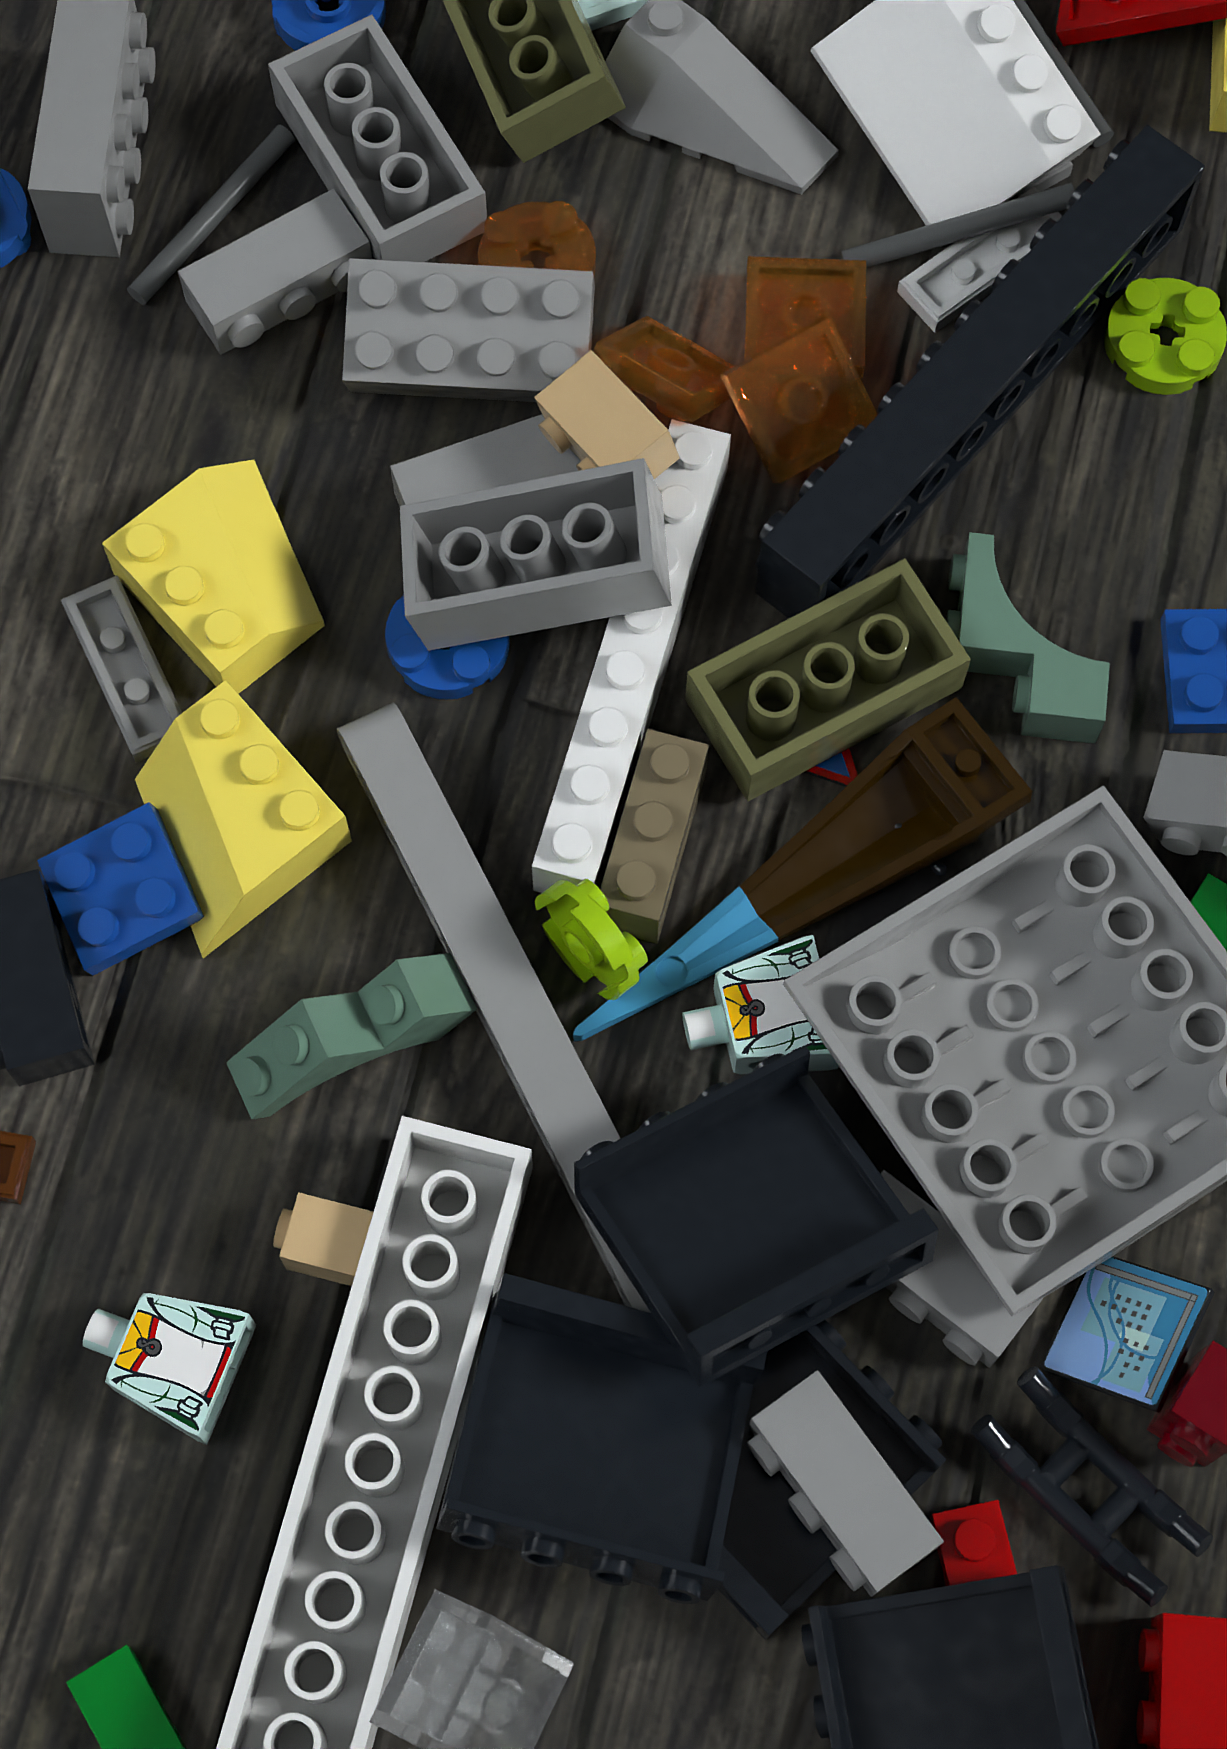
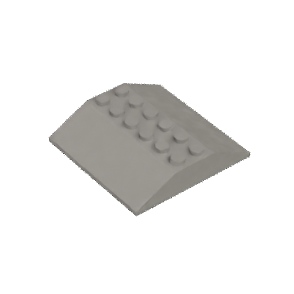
(1041, 1046)

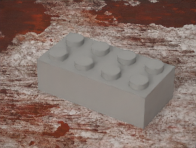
(91, 126)
(379, 143)
(463, 328)
(534, 555)

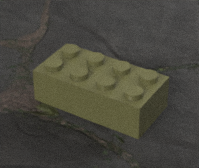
(536, 69)
(826, 679)

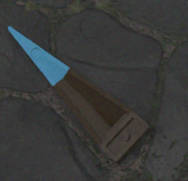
(934, 779)

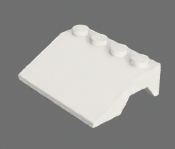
(955, 100)

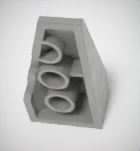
(705, 95)

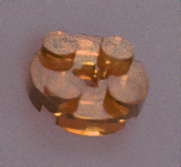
(542, 227)

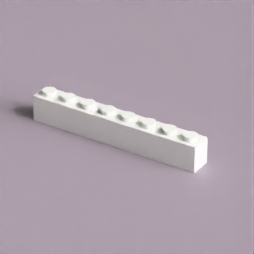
(630, 676)

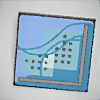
(1127, 1332)

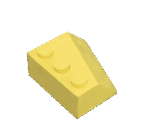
(218, 573)
(237, 812)

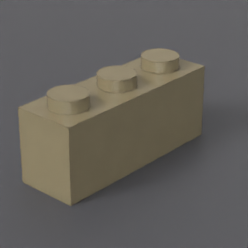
(653, 833)

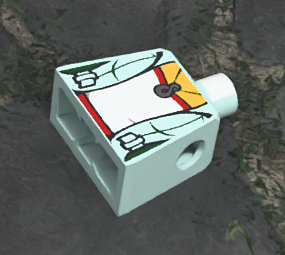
(757, 1012)
(173, 1358)

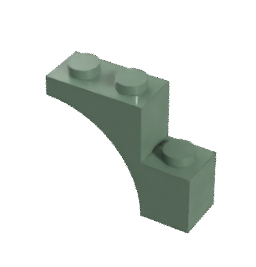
(1053, 688)
(326, 1035)

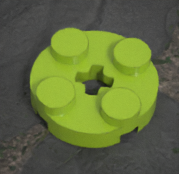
(1173, 304)
(589, 937)

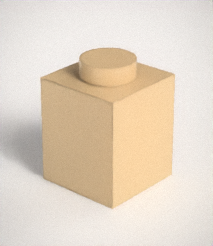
(322, 1238)

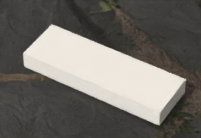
(966, 270)

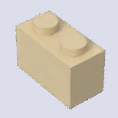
(602, 419)

